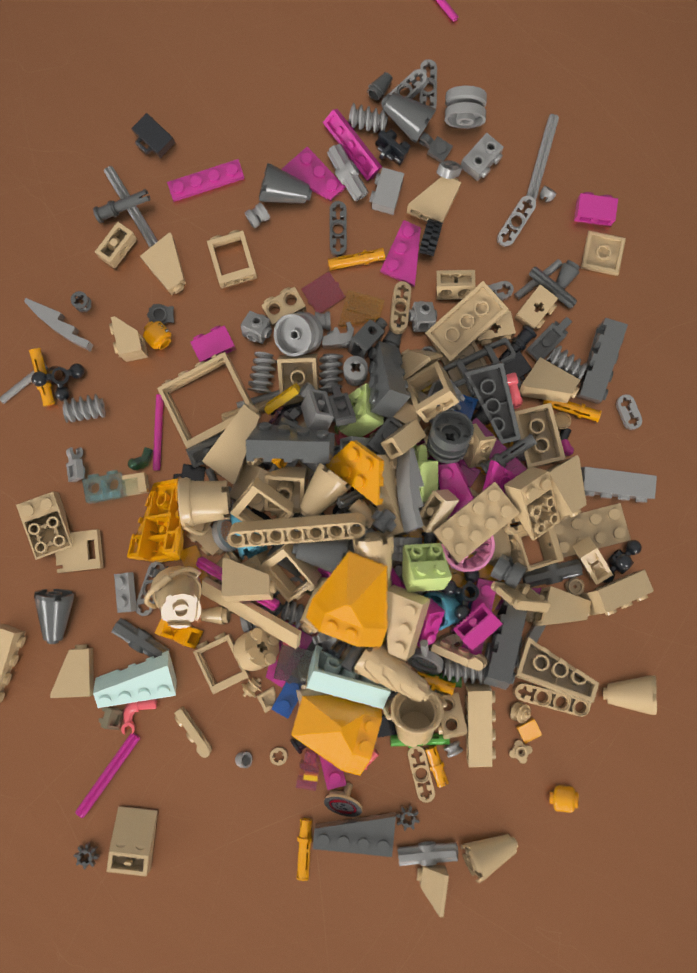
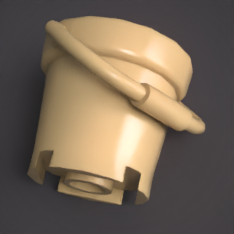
(202, 503)
(176, 595)
(415, 719)

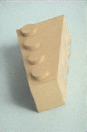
(479, 724)

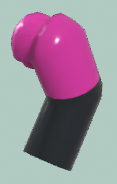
(564, 435)

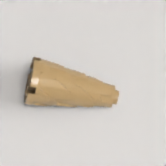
(377, 548)
(392, 673)

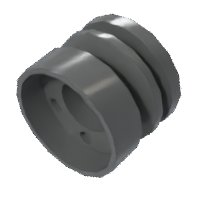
(450, 436)

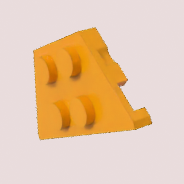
(359, 469)

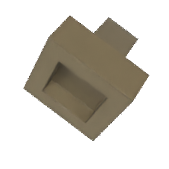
(112, 718)

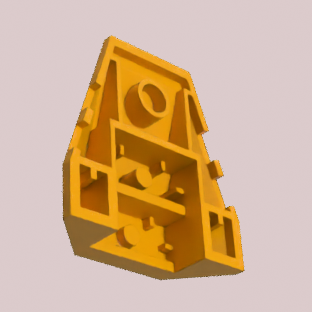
(160, 529)
(353, 602)
(338, 730)

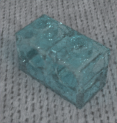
(105, 492)

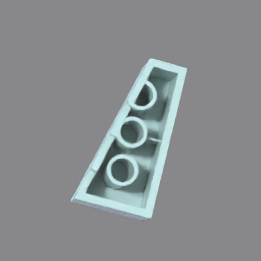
(331, 678)
(137, 683)

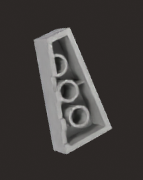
(618, 484)

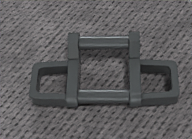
(486, 351)

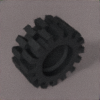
(430, 237)

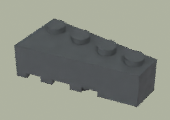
(601, 360)
(386, 380)
(290, 444)
(504, 647)
(357, 835)

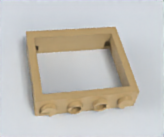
(188, 376)

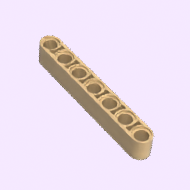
(304, 524)

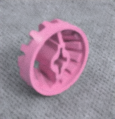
(478, 561)

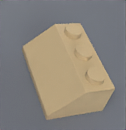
(542, 425)

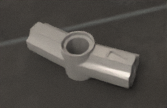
(347, 172)
(427, 853)

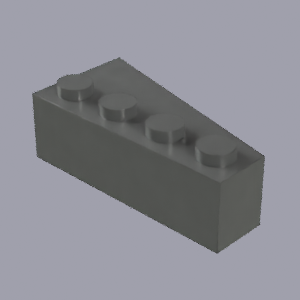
(494, 396)

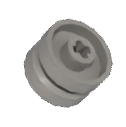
(465, 107)
(298, 333)

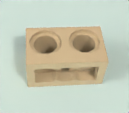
(454, 283)
(280, 302)
(592, 560)
(454, 715)

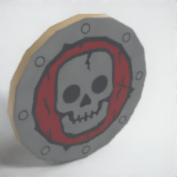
(342, 803)

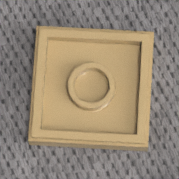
(603, 253)

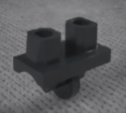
(390, 148)

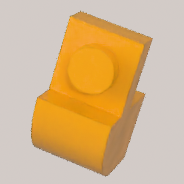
(185, 636)

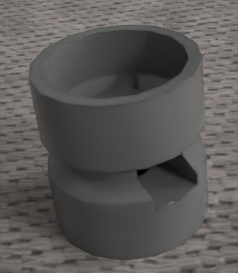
(508, 571)

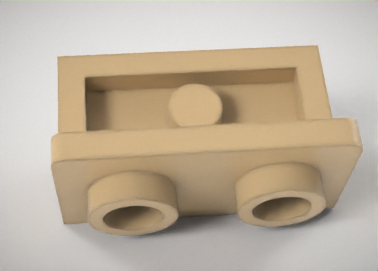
(479, 448)

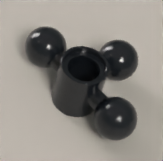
(76, 371)
(621, 560)
(463, 611)

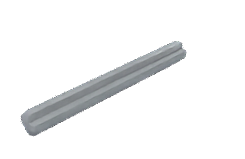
(542, 156)
(134, 211)

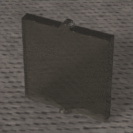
(293, 664)

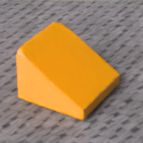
(528, 730)

